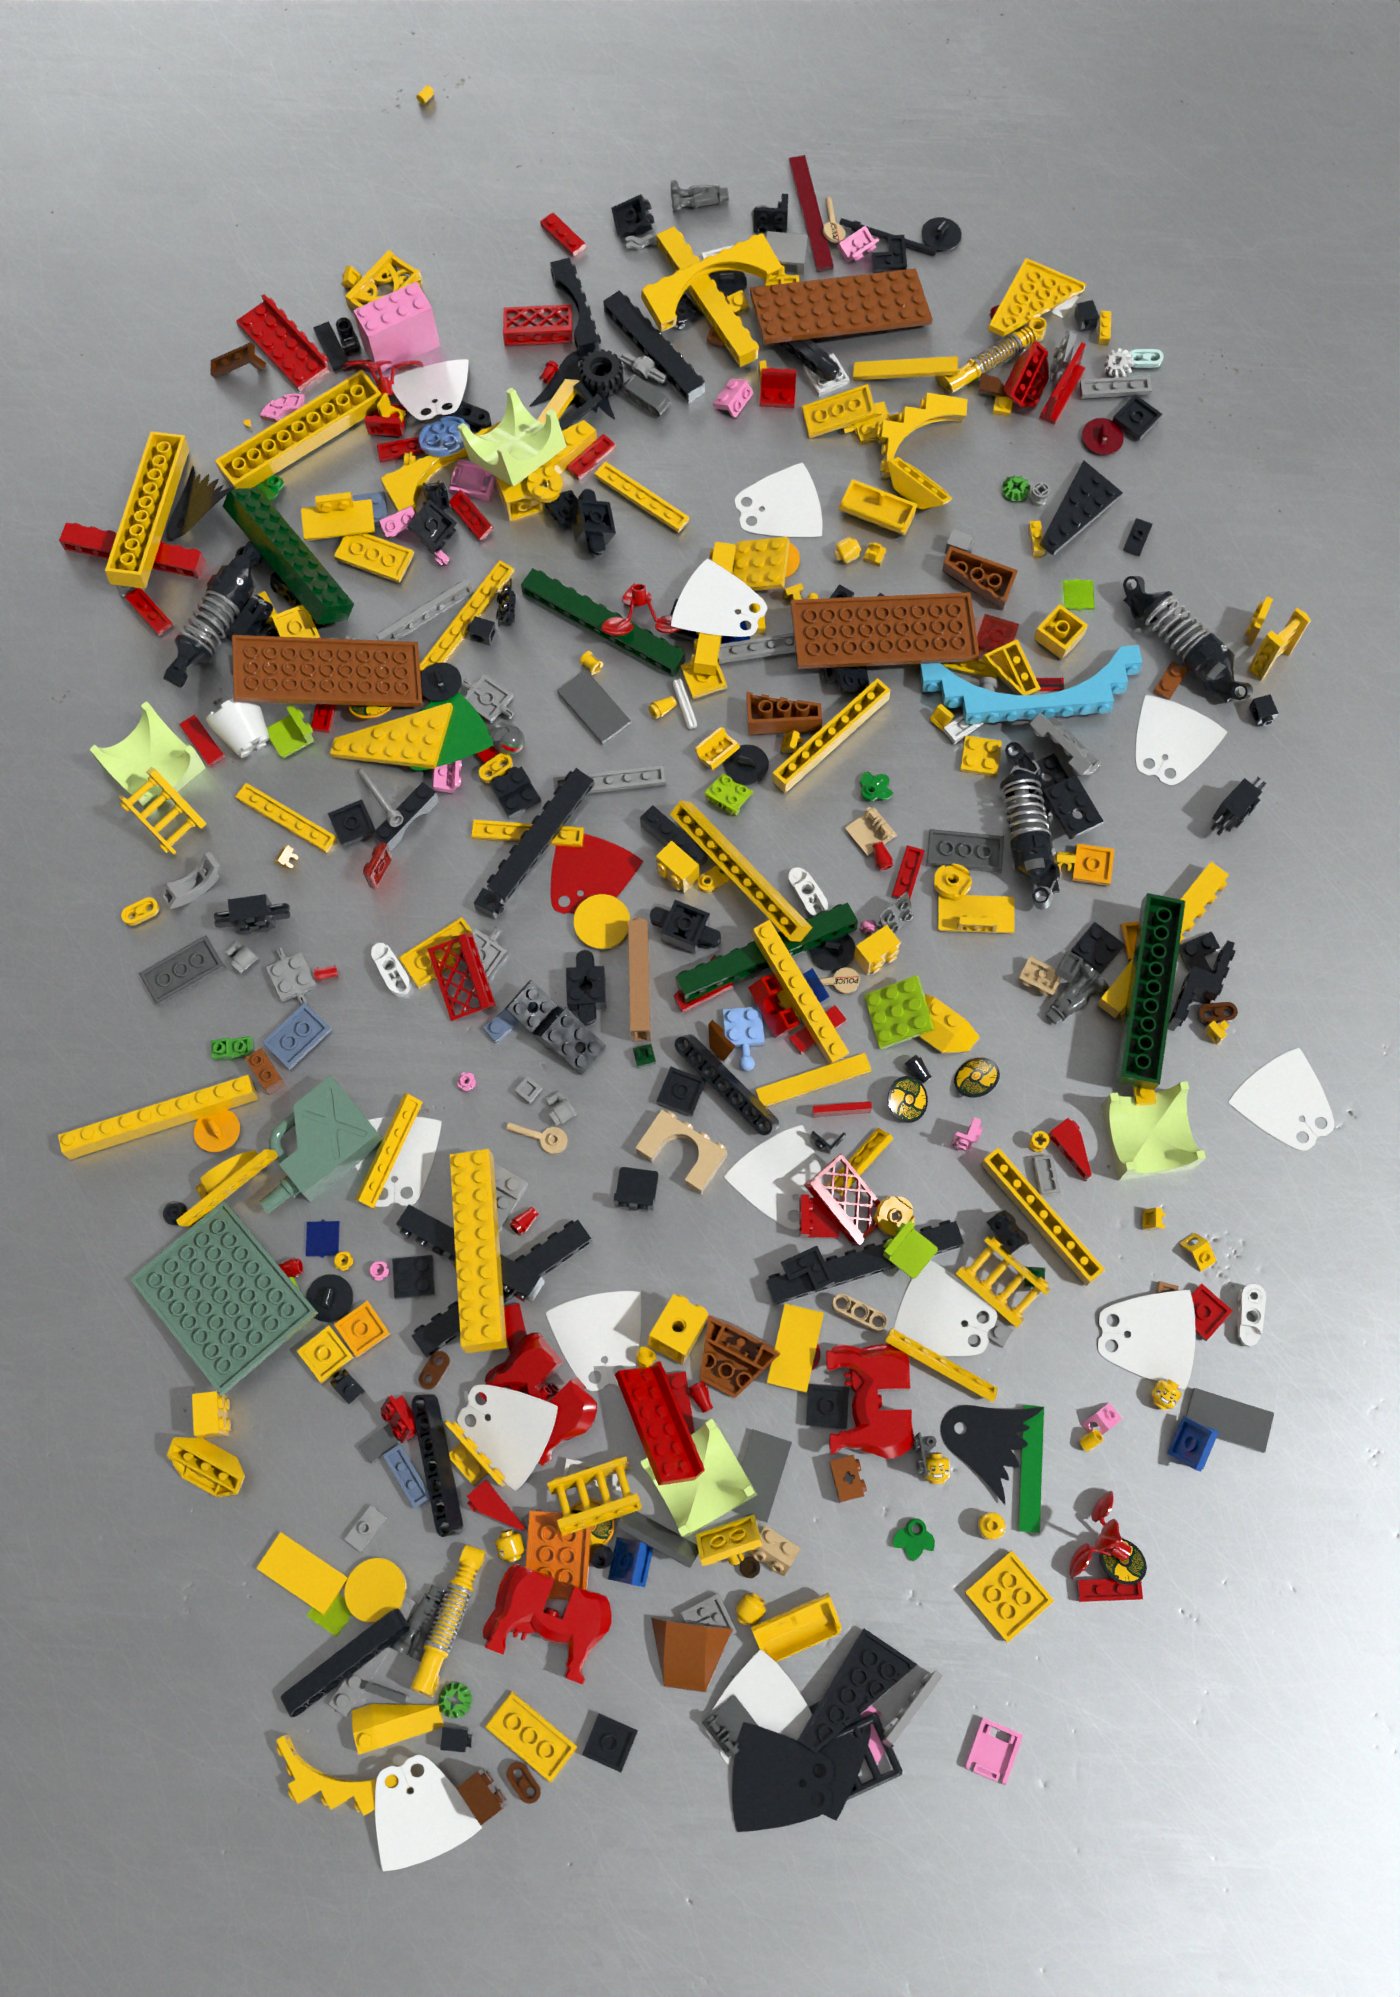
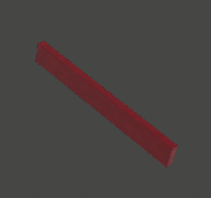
(811, 213)

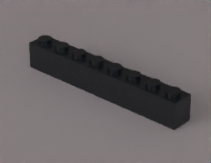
(653, 345)
(540, 835)
(441, 1239)

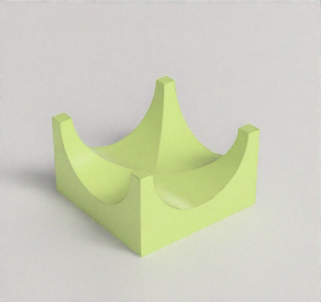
(516, 444)
(149, 746)
(1151, 1137)
(714, 1492)

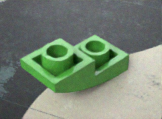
(231, 1048)

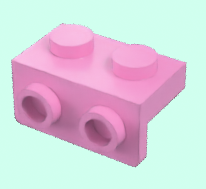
(857, 244)
(733, 396)
(397, 522)
(447, 777)
(964, 1142)

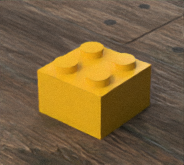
(1060, 631)
(677, 867)
(877, 950)
(210, 1415)

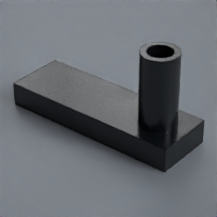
(590, 403)

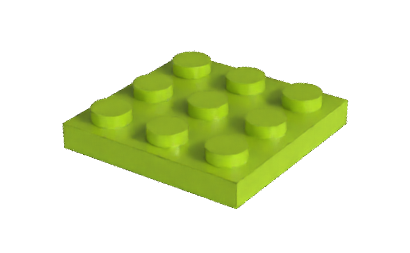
(899, 1012)

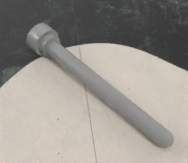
(393, 816)

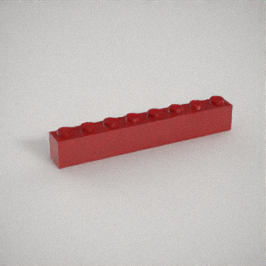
(99, 544)

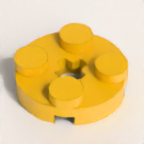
(545, 475)
(952, 890)
(884, 1214)

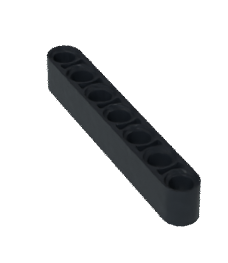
(735, 1086)
(437, 1465)
(344, 1663)

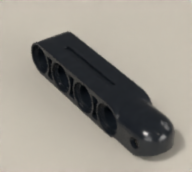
(813, 358)

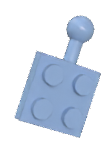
(744, 1029)

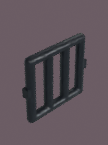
(878, 1779)

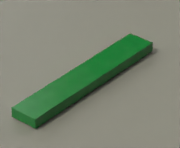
(1031, 1474)

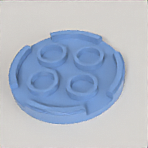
(442, 437)

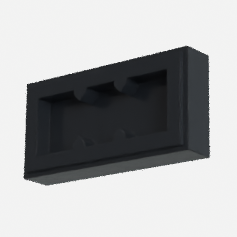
(1137, 536)

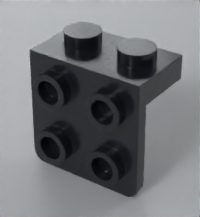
(636, 1189)

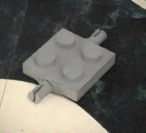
(1062, 356)
(488, 698)
(488, 949)
(291, 977)

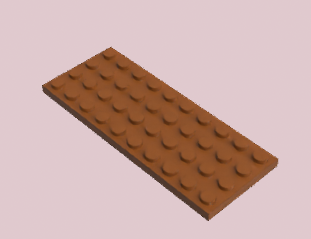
(840, 306)
(884, 630)
(326, 671)

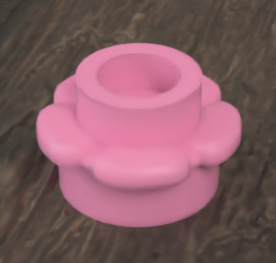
(441, 557)
(868, 926)
(466, 1086)
(379, 1265)

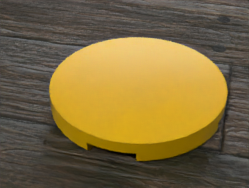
(601, 922)
(375, 1589)

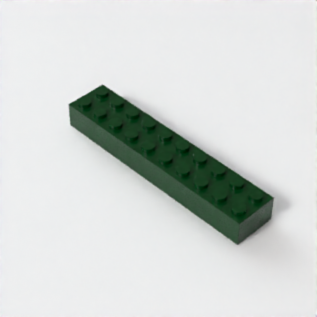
(288, 555)
(1150, 991)

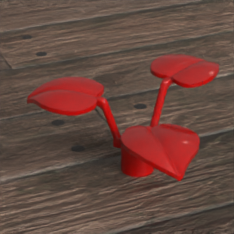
(383, 383)
(637, 596)
(1107, 1539)

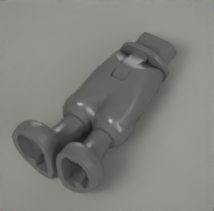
(698, 195)
(1071, 999)
(421, 1621)

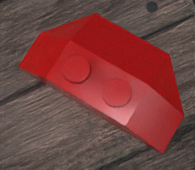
(1028, 376)

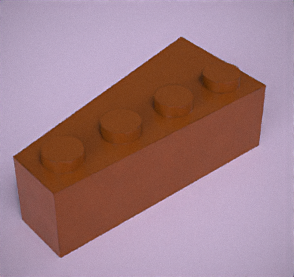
(981, 575)
(781, 715)

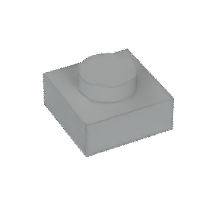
(528, 1089)

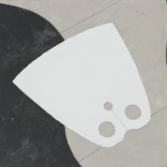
(437, 381)
(789, 505)
(711, 602)
(1178, 733)
(1282, 1093)
(412, 1163)
(775, 1173)
(934, 1313)
(596, 1328)
(1160, 1336)
(515, 1433)
(767, 1697)
(420, 1823)

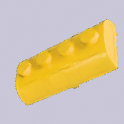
(878, 507)
(798, 1628)

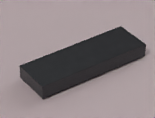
(330, 345)

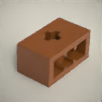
(265, 1071)
(844, 1490)

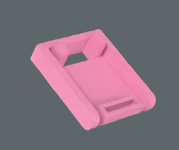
(471, 481)
(992, 1754)

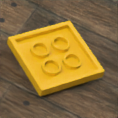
(762, 562)
(1009, 1596)

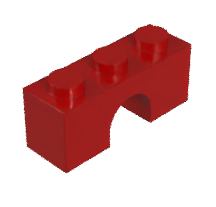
(765, 995)

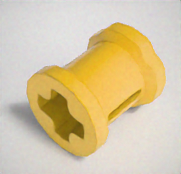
(591, 662)
(1044, 1138)

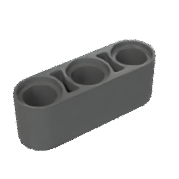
(645, 395)

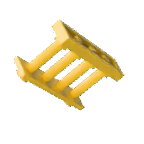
(1276, 644)
(167, 793)
(998, 1301)
(589, 1515)

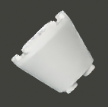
(240, 726)

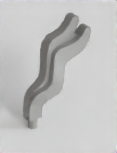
(639, 243)

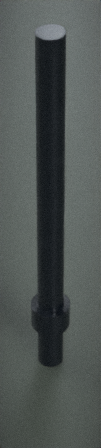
(856, 225)

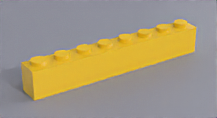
(708, 645)
(831, 735)
(799, 992)
(1042, 1216)

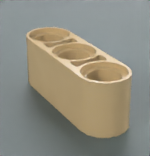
(853, 1304)

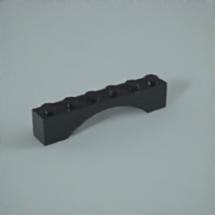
(565, 279)

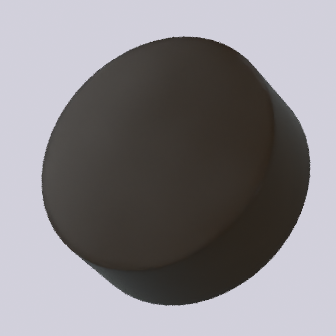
(749, 1567)

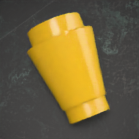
(661, 707)

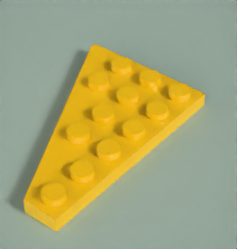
(1032, 294)
(402, 741)

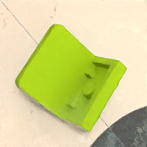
(290, 733)
(909, 1250)

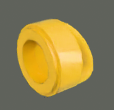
(645, 1357)

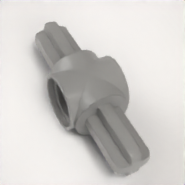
(643, 367)

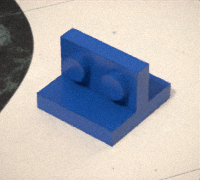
(1193, 1443)
(630, 1562)

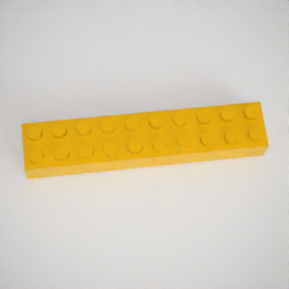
(300, 432)
(147, 510)
(477, 1252)

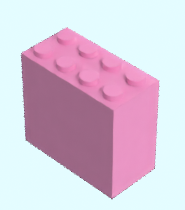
(397, 326)

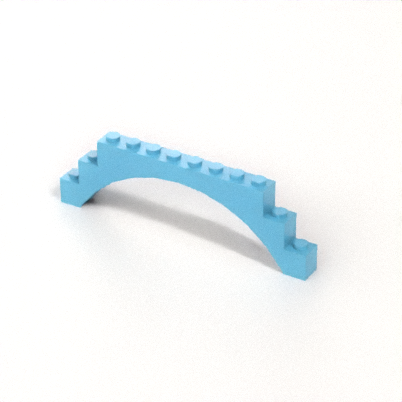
(987, 706)

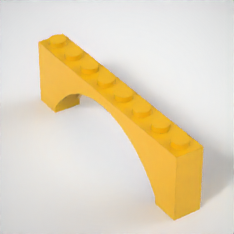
(750, 256)
(406, 483)

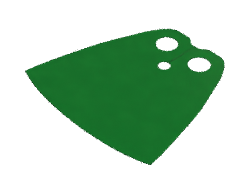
(464, 734)

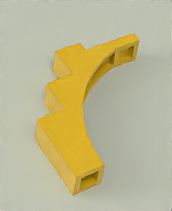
(931, 409)
(335, 1791)

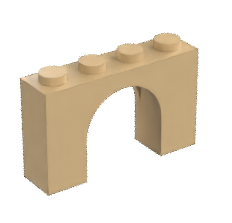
(667, 1128)

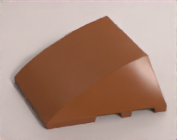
(733, 1356)
(688, 1652)

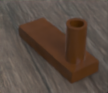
(236, 359)

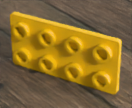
(337, 516)
(976, 914)
(469, 1461)

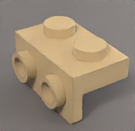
(1040, 975)
(775, 1551)

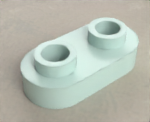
(1145, 358)

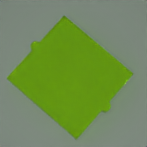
(1078, 594)
(335, 1617)

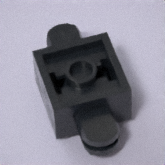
(600, 523)
(1238, 805)
(251, 914)
(685, 926)
(586, 988)

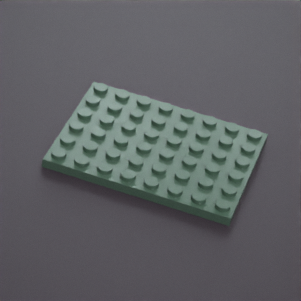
(223, 1297)

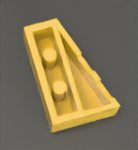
(1013, 668)

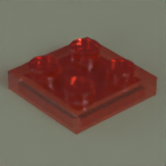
(995, 633)
(378, 865)

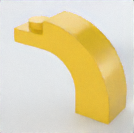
(222, 1172)

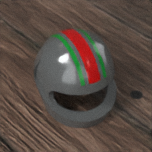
(511, 742)

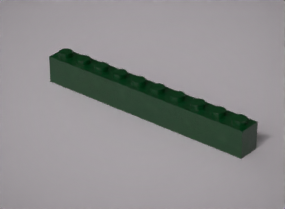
(592, 616)
(749, 959)

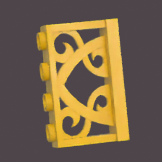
(375, 275)

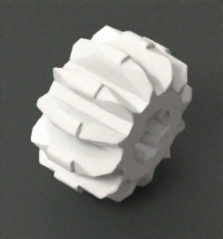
(1125, 363)

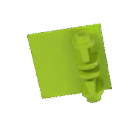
(728, 793)

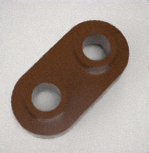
(1216, 1012)
(436, 1371)
(521, 1783)

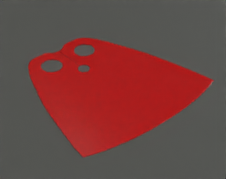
(593, 868)

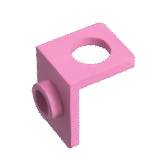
(1105, 1418)

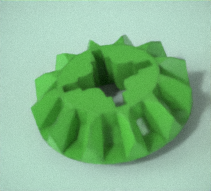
(1015, 494)
(464, 1696)

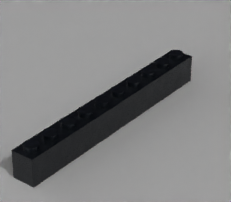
(541, 1260)
(859, 1264)

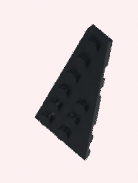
(1083, 503)
(860, 1681)

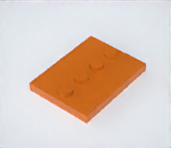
(558, 1555)

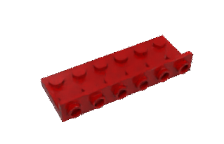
(284, 343)
(660, 1424)

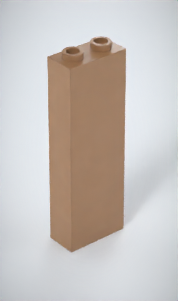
(639, 980)

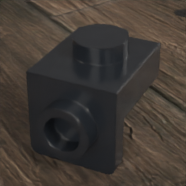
(346, 1386)

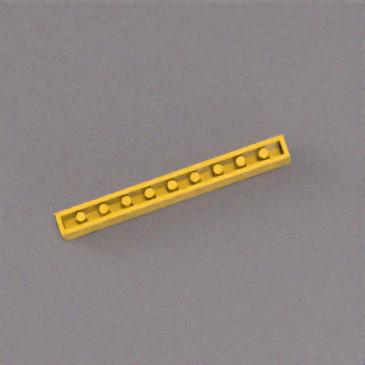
(709, 299)
(741, 871)
(1196, 897)
(157, 1117)

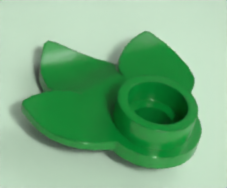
(271, 486)
(876, 785)
(914, 1542)

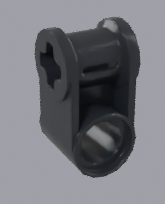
(347, 337)
(433, 492)

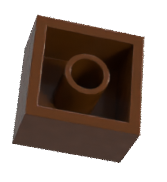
(482, 1796)

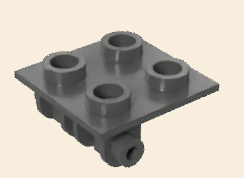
(897, 914)
(921, 1445)
(727, 1723)

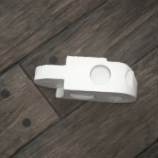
(801, 880)
(384, 956)
(1250, 1332)

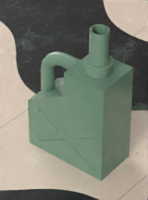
(330, 1143)

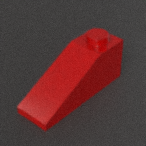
(1070, 1143)
(489, 1502)

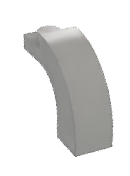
(192, 886)

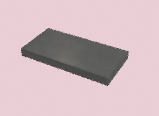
(594, 706)
(970, 850)
(181, 970)
(1234, 1420)
(763, 1467)
(659, 1538)

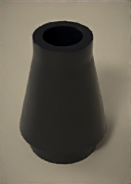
(917, 1068)

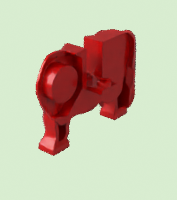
(526, 1370)
(873, 1370)
(521, 1609)

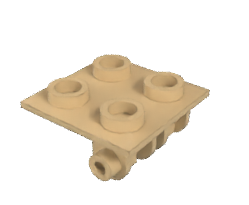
(870, 830)

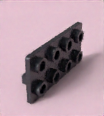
(850, 678)

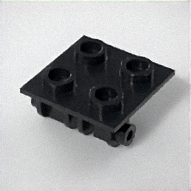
(686, 311)
(560, 508)
(506, 601)

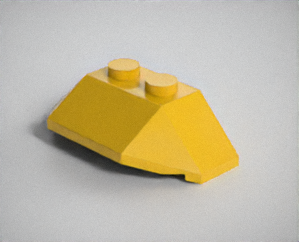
(916, 485)
(951, 1030)
(206, 1466)

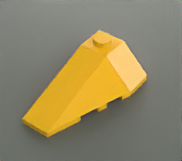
(390, 1723)

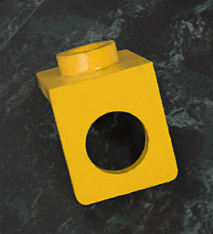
(385, 408)
(1201, 1251)

